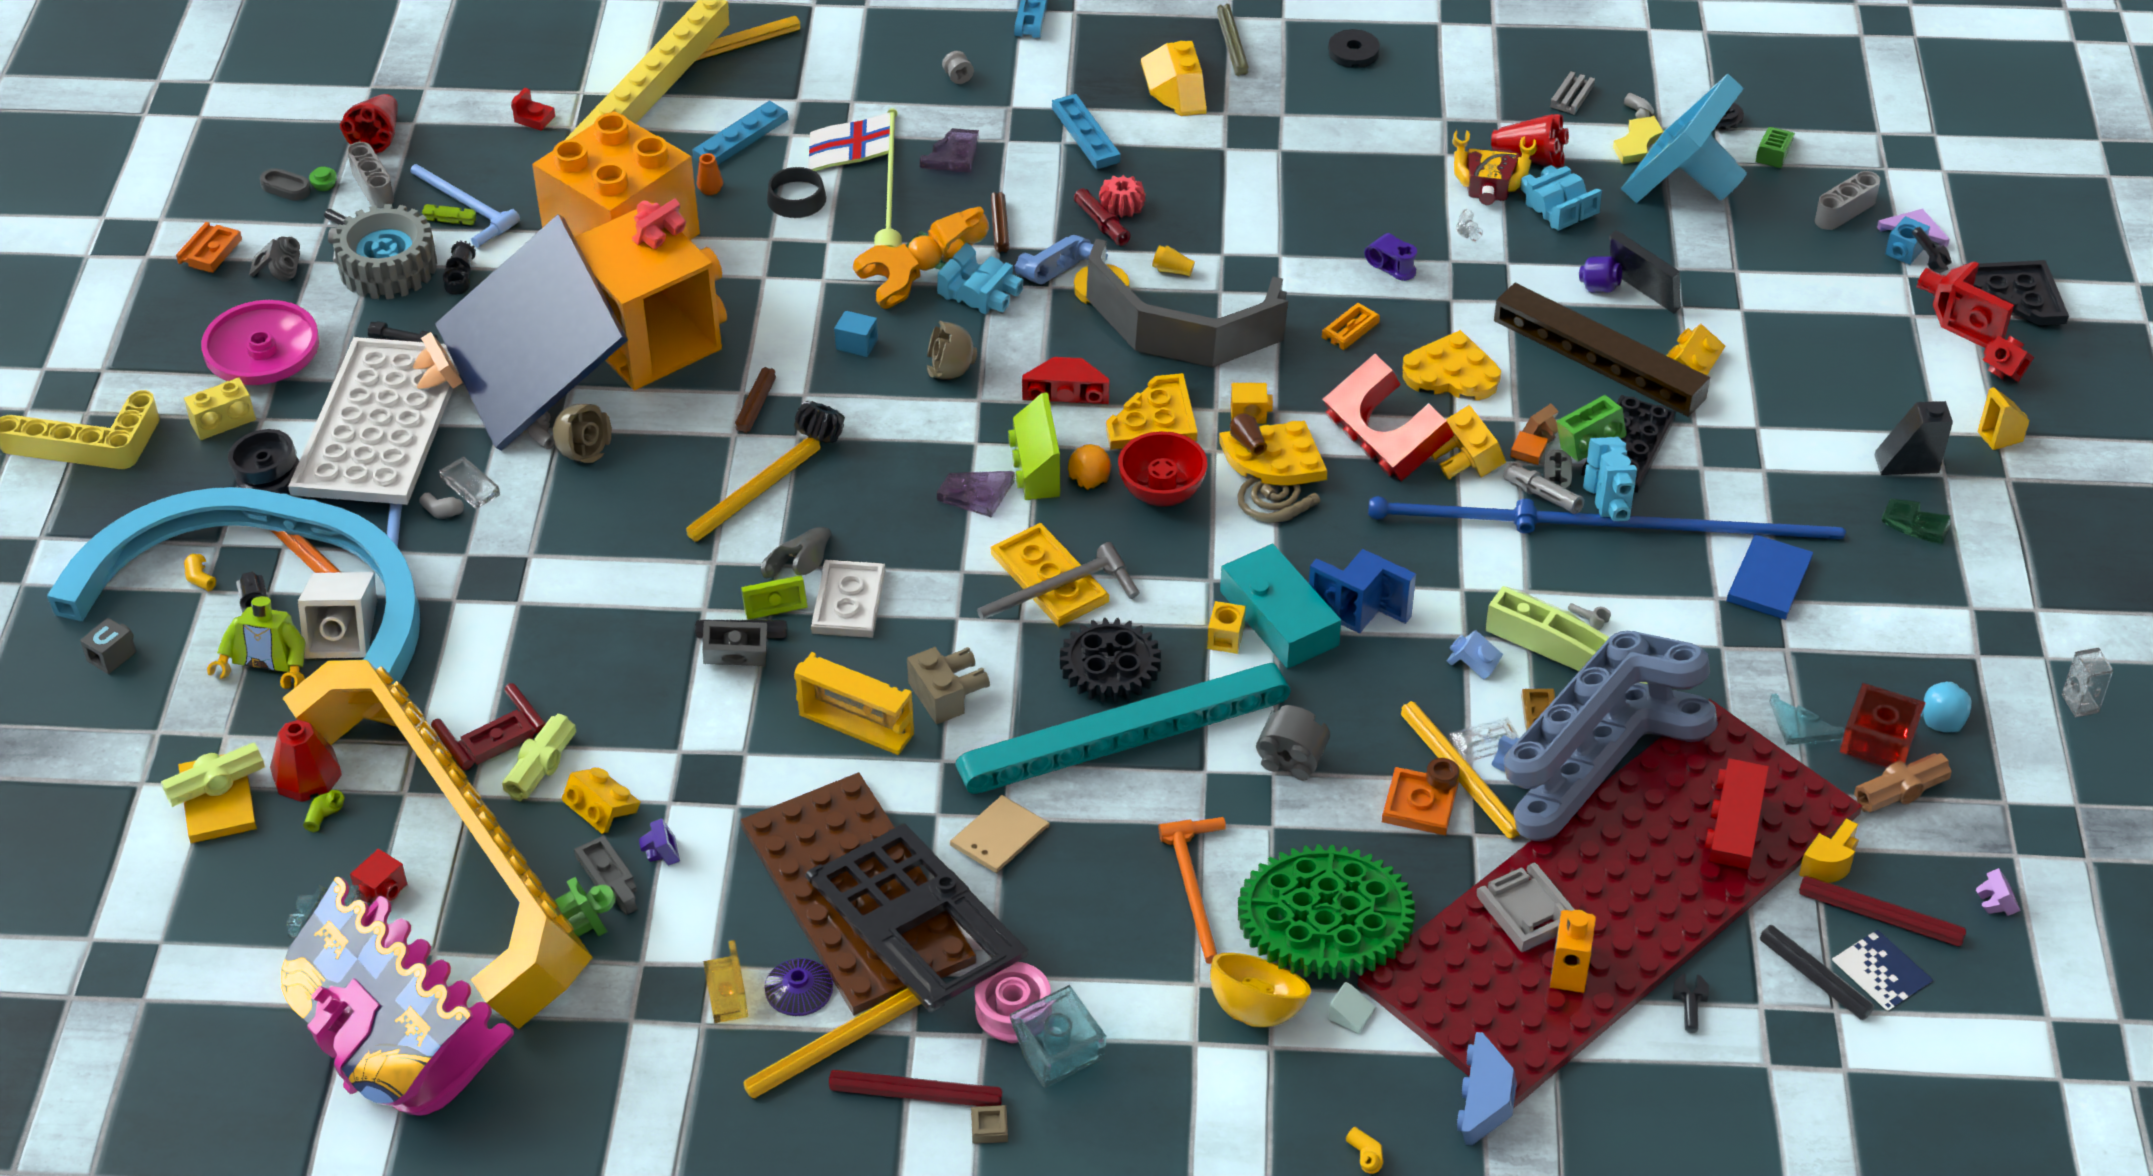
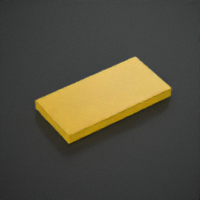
(1037, 556)

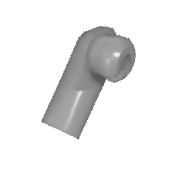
(1642, 106)

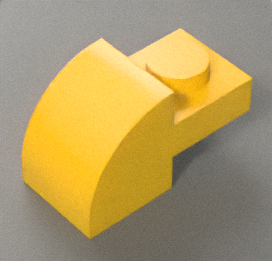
(1831, 858)

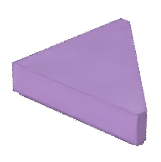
(1920, 215)

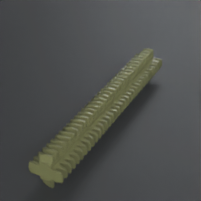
(1232, 39)

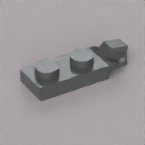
(608, 869)

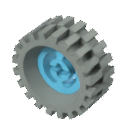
(385, 251)

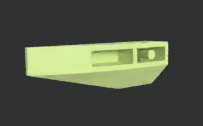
(1543, 628)

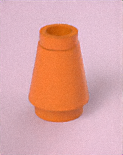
(709, 176)

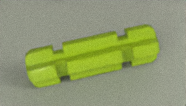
(449, 214)

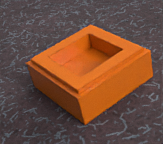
(1529, 447)

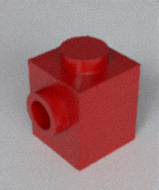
(379, 877)

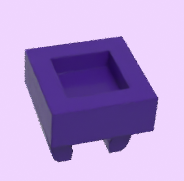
(660, 843)

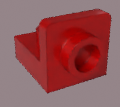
(530, 112)

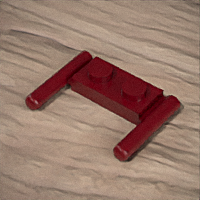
(494, 736)

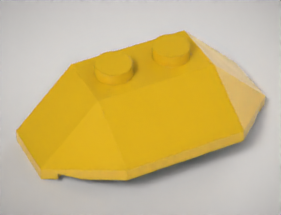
(1176, 77)

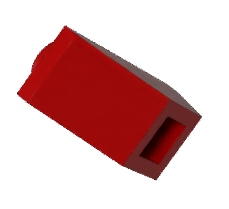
(1066, 381)

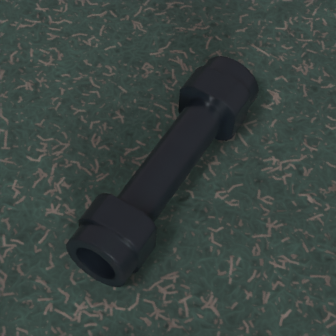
(380, 330)

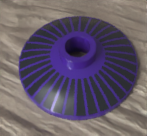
(802, 996)

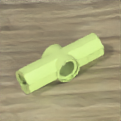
(539, 757)
(212, 774)

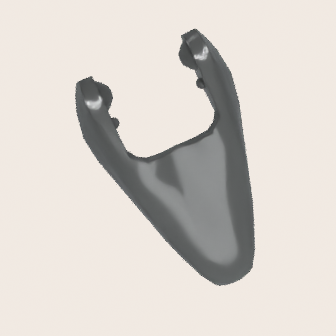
(806, 549)

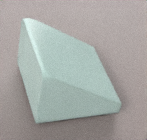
(1350, 1008)

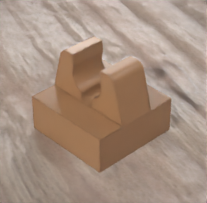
(1543, 423)

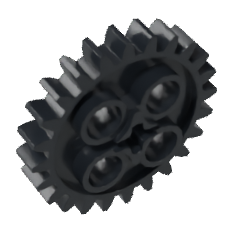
(1110, 660)

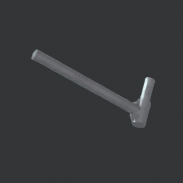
(1106, 560)

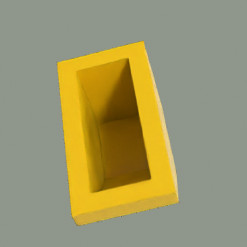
(2002, 421)

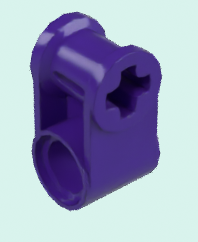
(1392, 256)

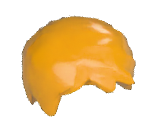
(1089, 466)

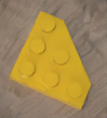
(1158, 408)

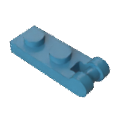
(1032, 13)

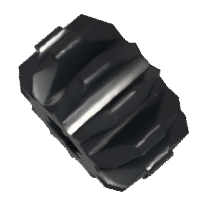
(819, 421)

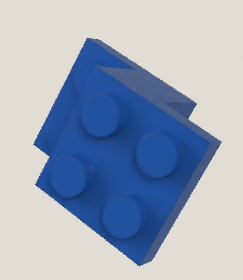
(1365, 589)

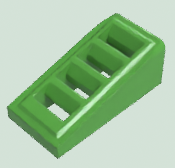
(1774, 147)

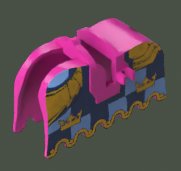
(382, 1009)

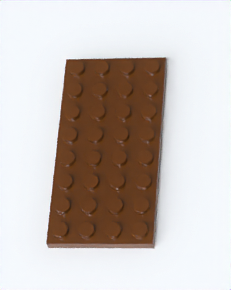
(819, 830)

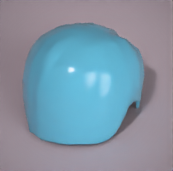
(1946, 707)

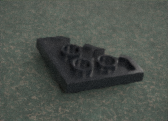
(2027, 287)

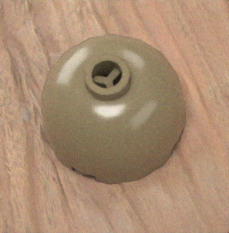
(950, 351)
(582, 432)

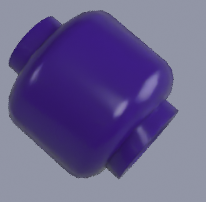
(1601, 274)

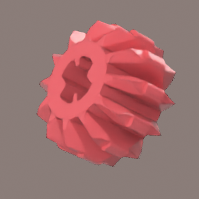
(1122, 196)

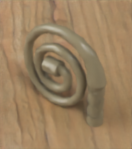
(1286, 511)

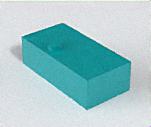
(1280, 605)

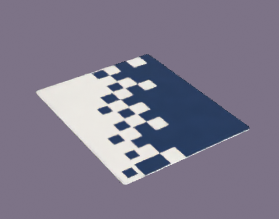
(1882, 970)

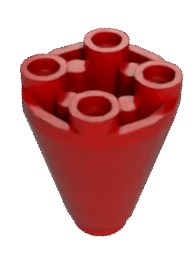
(371, 122)
(1547, 132)

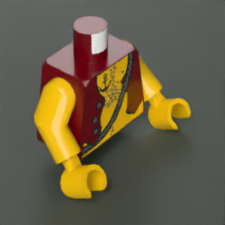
(1490, 173)

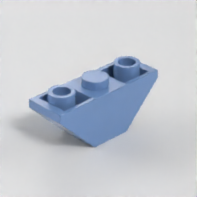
(1487, 1091)

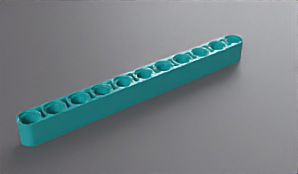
(1122, 728)

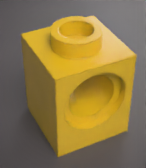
(1252, 400)
(1226, 627)

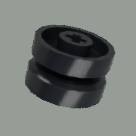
(264, 461)

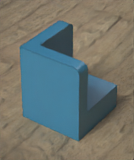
(856, 333)

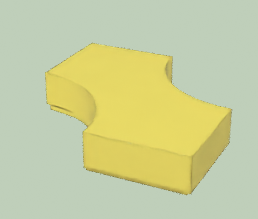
(1641, 135)

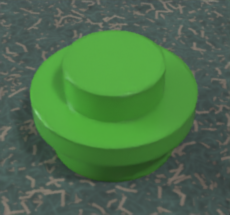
(323, 178)

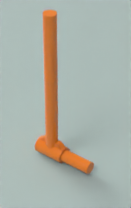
(1178, 834)

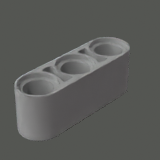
(370, 174)
(1847, 200)

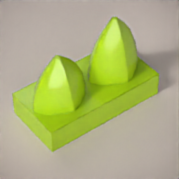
(774, 597)

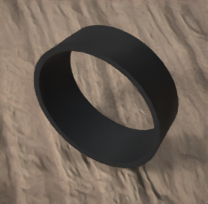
(801, 207)

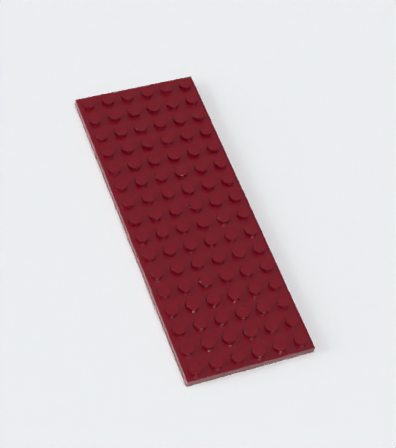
(1644, 874)

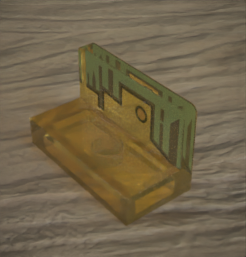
(726, 987)

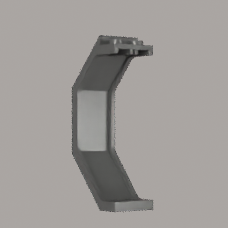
(1179, 333)

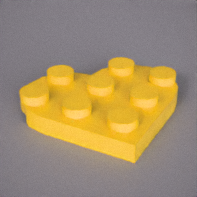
(1452, 366)

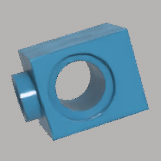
(1902, 243)

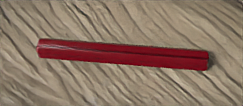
(1882, 911)
(915, 1088)

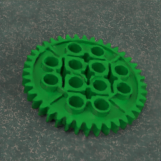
(1326, 911)

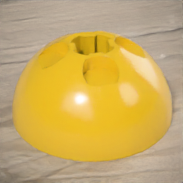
(1256, 990)

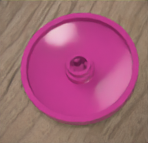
(260, 342)

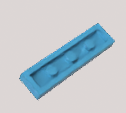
(1086, 131)
(743, 132)

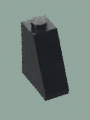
(1917, 441)

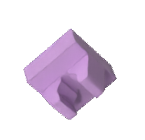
(2001, 892)

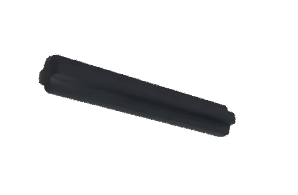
(1817, 972)

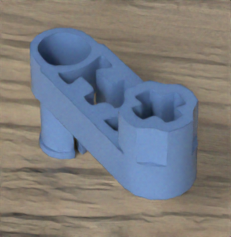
(1050, 263)

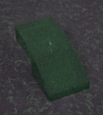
(1909, 519)

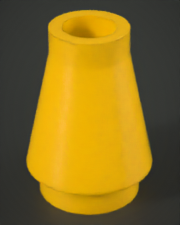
(1171, 261)

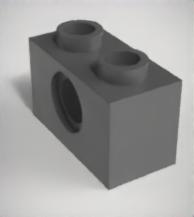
(734, 643)

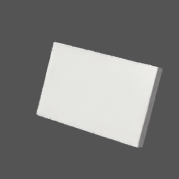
(848, 598)

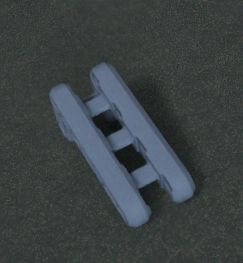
(1601, 719)

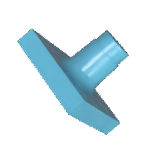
(1692, 148)

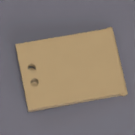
(999, 834)

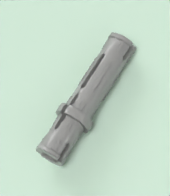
(1534, 483)

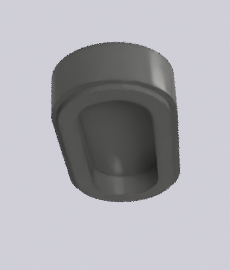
(285, 184)

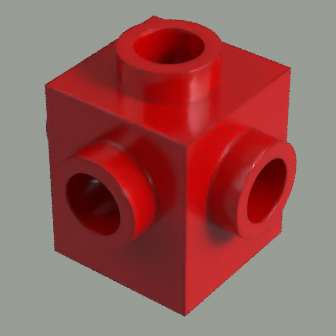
(2007, 358)

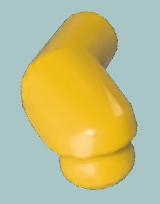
(1370, 1150)

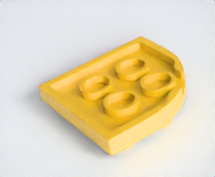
(1289, 455)

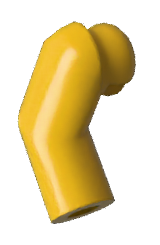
(194, 572)

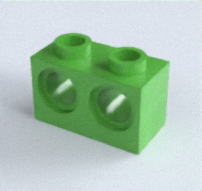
(1595, 420)

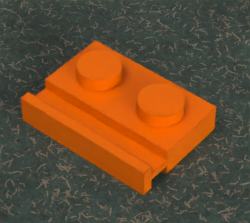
(209, 247)

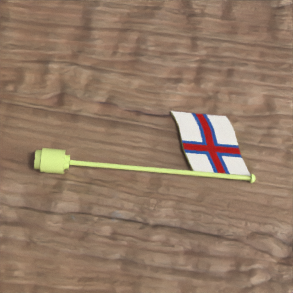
(856, 143)

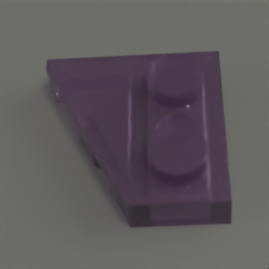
(953, 152)
(976, 490)

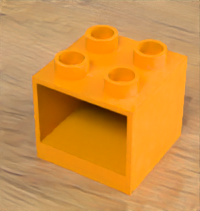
(610, 172)
(658, 296)

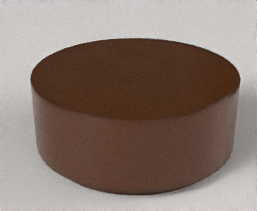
(1442, 773)

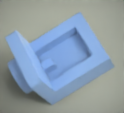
(1476, 653)

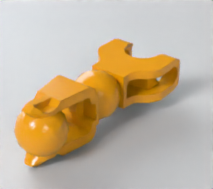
(924, 253)

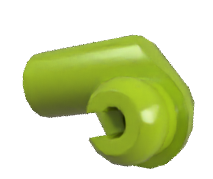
(322, 807)

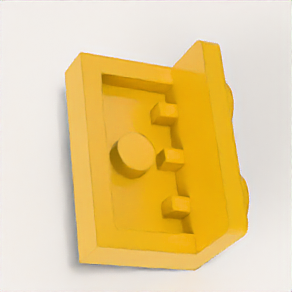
(1697, 349)
(598, 798)

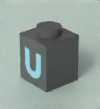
(108, 645)

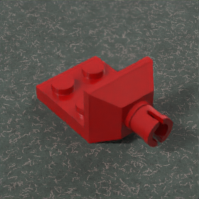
(1964, 307)

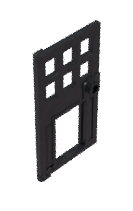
(884, 925)

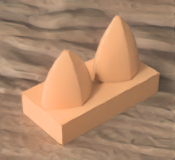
(439, 365)

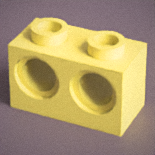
(219, 408)

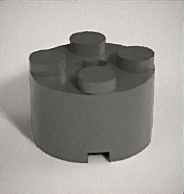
(1292, 742)

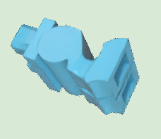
(1560, 196)
(978, 284)
(1610, 477)

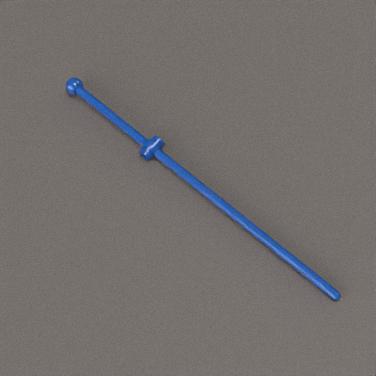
(1526, 516)

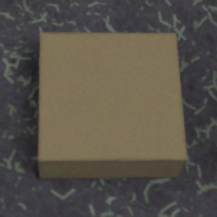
(989, 1124)

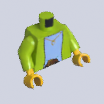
(264, 641)

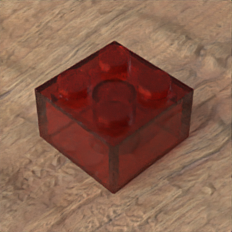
(1882, 726)

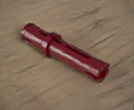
(1107, 222)

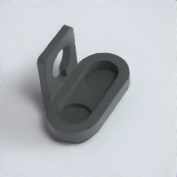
(281, 256)

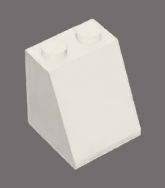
(338, 614)

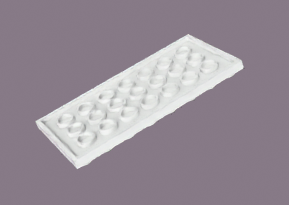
(372, 426)

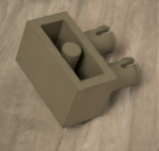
(937, 686)

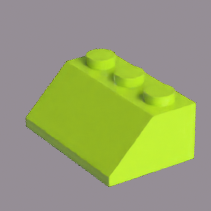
(1036, 450)

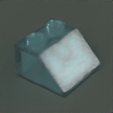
(1058, 1036)

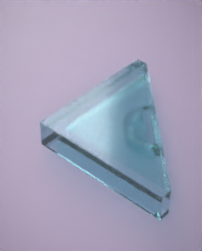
(1802, 725)

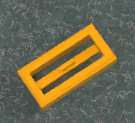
(1355, 327)

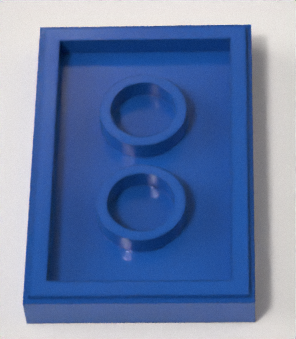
(1770, 576)

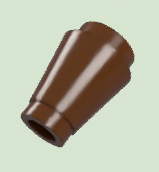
(1247, 432)

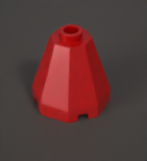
(303, 762)

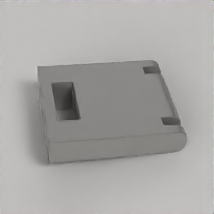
(1523, 904)

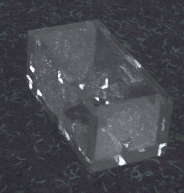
(2087, 675)

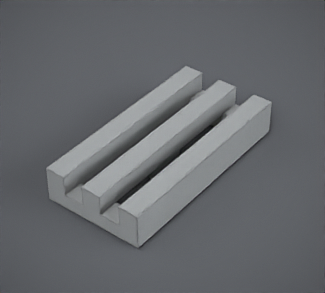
(1577, 82)

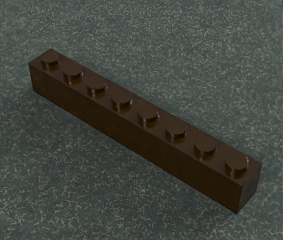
(1602, 349)

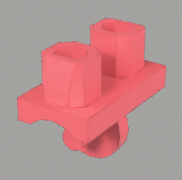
(653, 219)

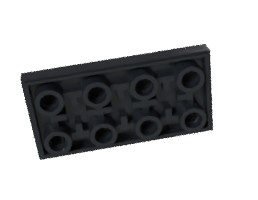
(1645, 433)

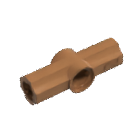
(1903, 782)

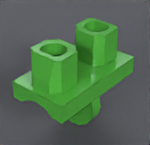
(582, 908)

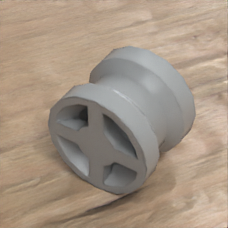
(958, 67)

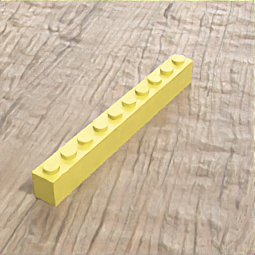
(663, 63)

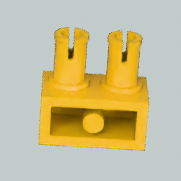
(1476, 444)

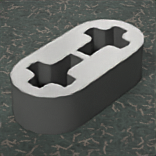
(1561, 474)

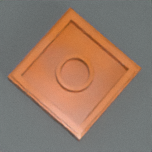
(1418, 804)

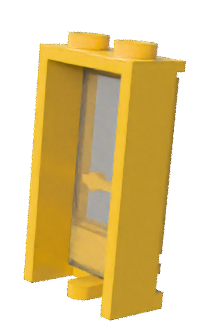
(854, 704)

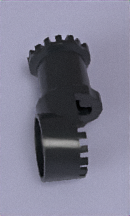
(459, 268)

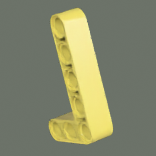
(84, 444)

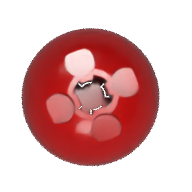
(1162, 468)

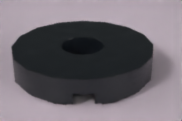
(1365, 46)

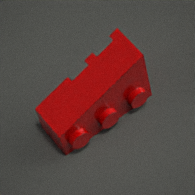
(1736, 813)

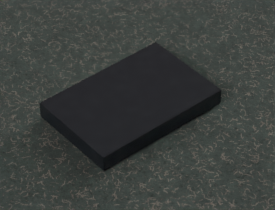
(1646, 271)

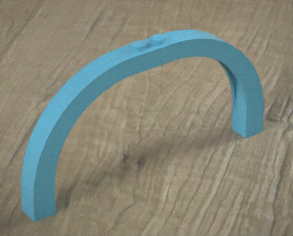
(230, 506)

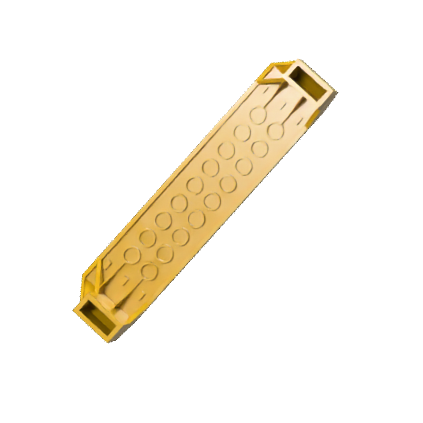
(543, 947)

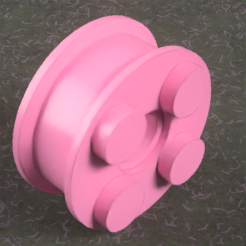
(1005, 994)

